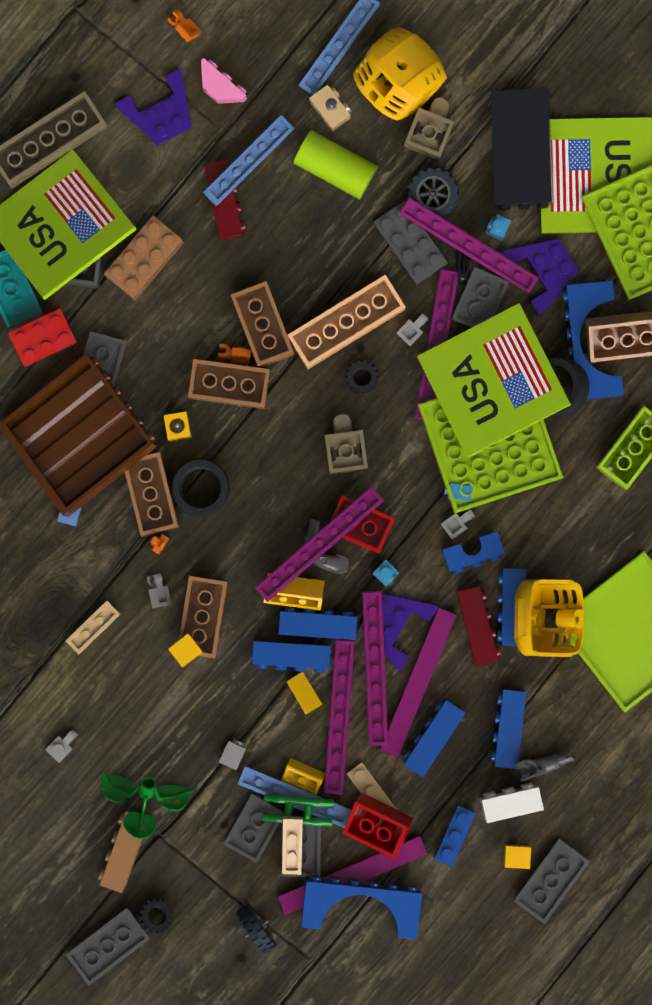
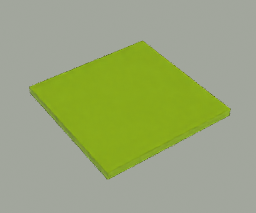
(620, 632)

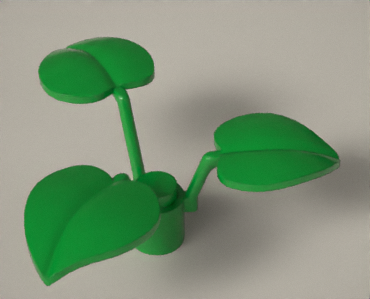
(143, 825)

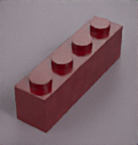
(227, 210)
(477, 626)

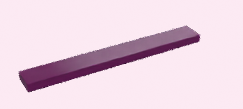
(468, 245)
(439, 327)
(319, 544)
(375, 668)
(418, 681)
(339, 716)
(360, 871)

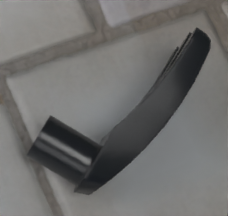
(462, 271)

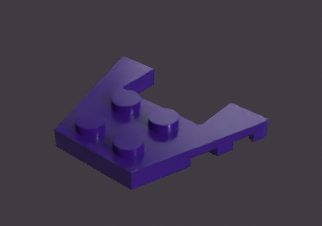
(166, 117)
(552, 266)
(395, 614)

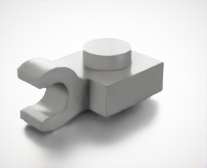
(411, 331)
(456, 525)
(158, 594)
(60, 747)

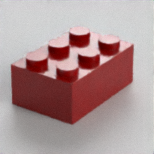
(41, 335)
(369, 532)
(378, 825)

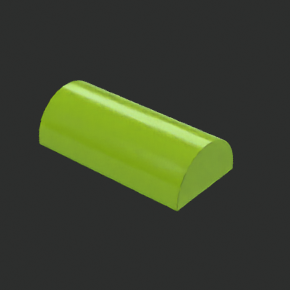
(335, 164)
(630, 451)

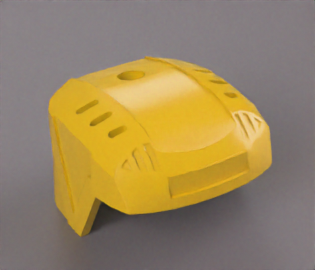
(417, 61)
(530, 609)

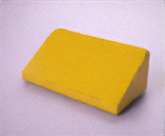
(304, 693)
(303, 776)

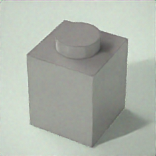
(233, 754)

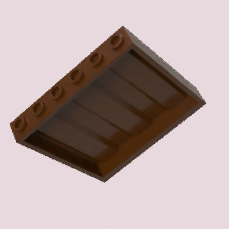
(77, 435)

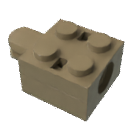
(430, 130)
(345, 447)

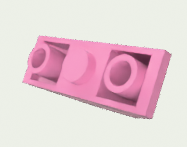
(219, 85)

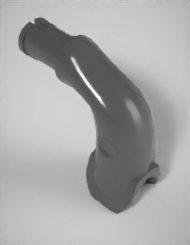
(336, 564)
(541, 766)

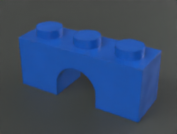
(489, 549)
(455, 835)

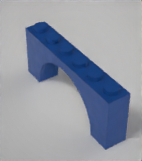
(580, 302)
(323, 894)

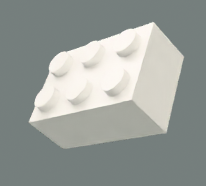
(511, 802)

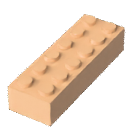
(346, 322)

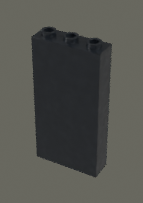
(522, 148)

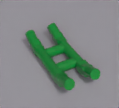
(308, 802)

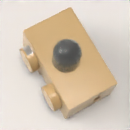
(330, 107)

